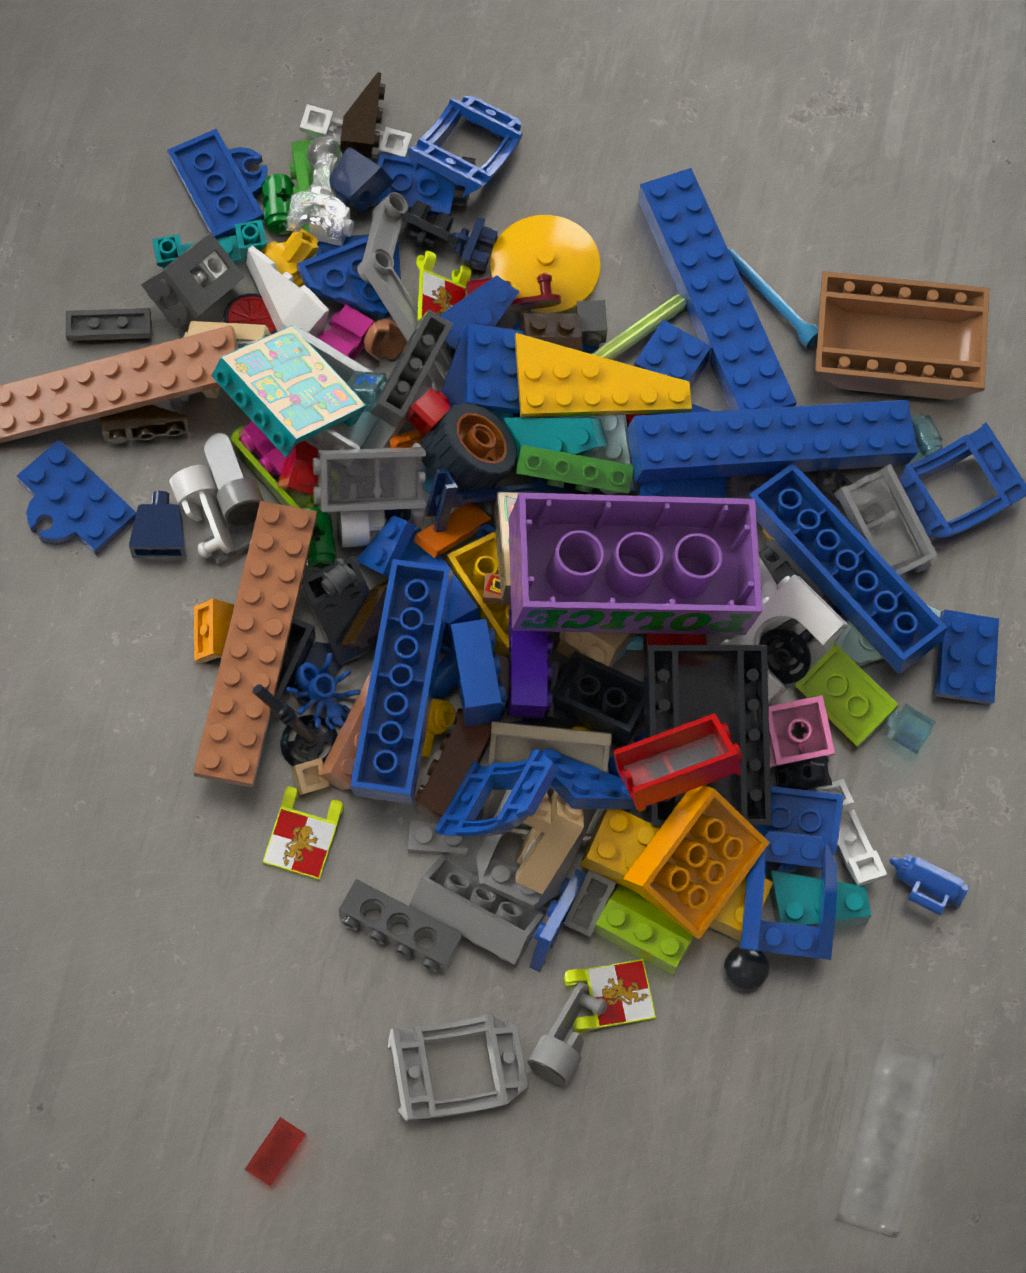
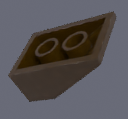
(554, 328)

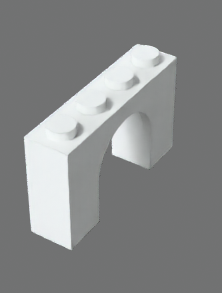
(796, 601)

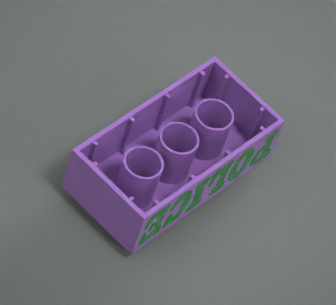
(634, 564)

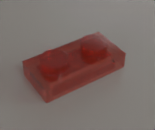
(275, 1152)

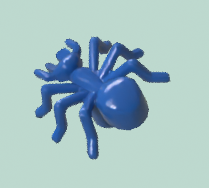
(321, 689)

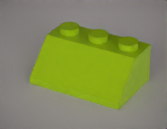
(643, 930)

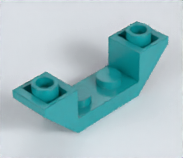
(236, 246)

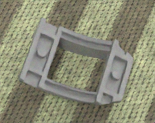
(501, 876)
(414, 1075)

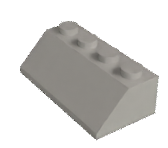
(454, 898)

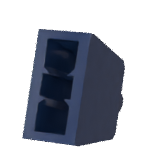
(358, 180)
(158, 530)

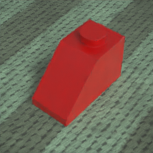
(428, 411)
(298, 470)

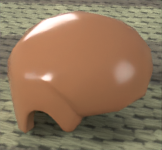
(384, 339)

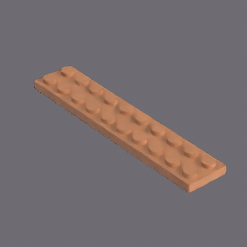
(113, 384)
(255, 643)

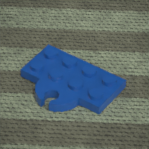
(219, 181)
(73, 500)
(805, 814)

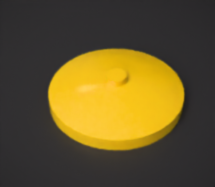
(551, 247)

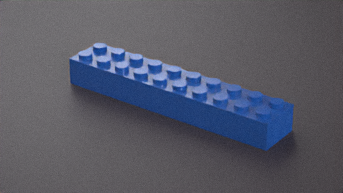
(714, 293)
(770, 440)

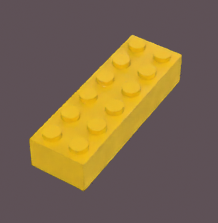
(620, 842)

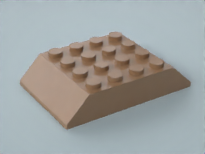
(902, 336)

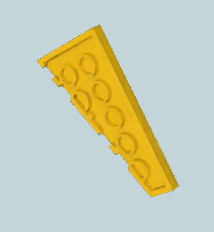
(576, 383)

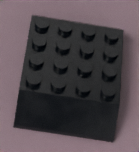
(725, 680)

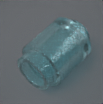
(926, 435)

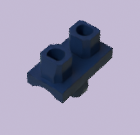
(479, 236)

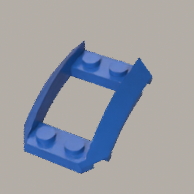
(460, 172)
(993, 462)
(525, 778)
(785, 937)

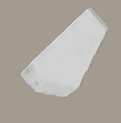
(285, 300)

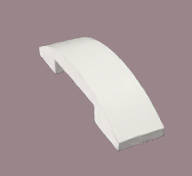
(321, 123)
(853, 844)

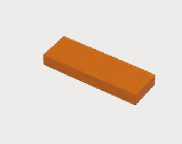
(461, 525)

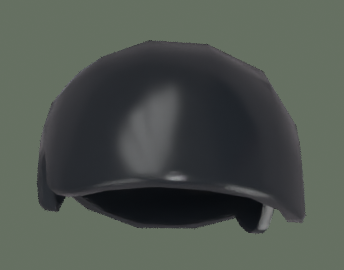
(746, 969)

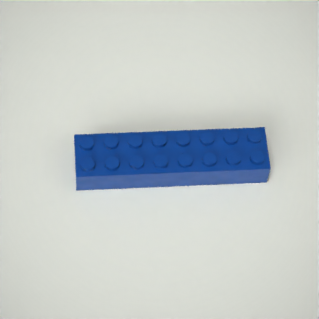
(847, 568)
(402, 681)

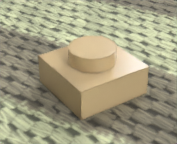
(306, 776)

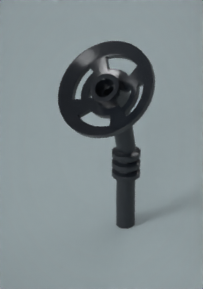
(788, 651)
(301, 725)

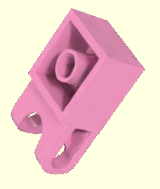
(811, 716)

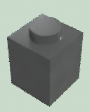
(592, 321)

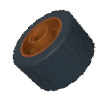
(471, 447)

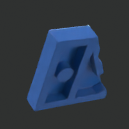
(387, 545)

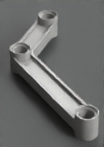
(379, 272)

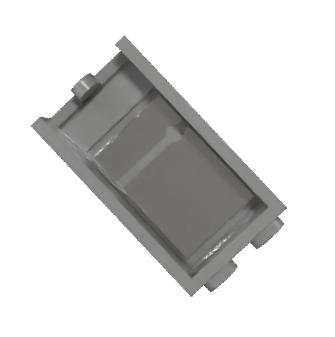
(369, 479)
(888, 521)

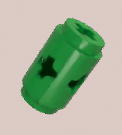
(276, 202)
(322, 552)

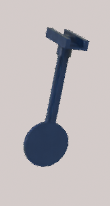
(446, 496)

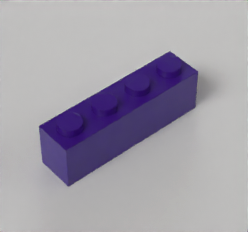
(529, 673)

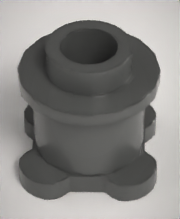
(339, 579)

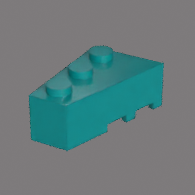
(558, 434)
(798, 900)

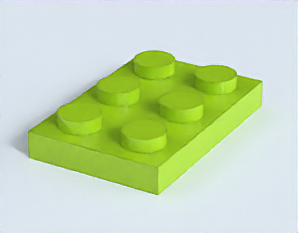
(849, 695)

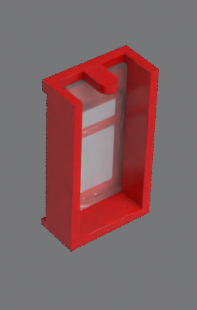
(677, 761)

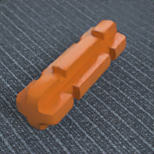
(406, 440)

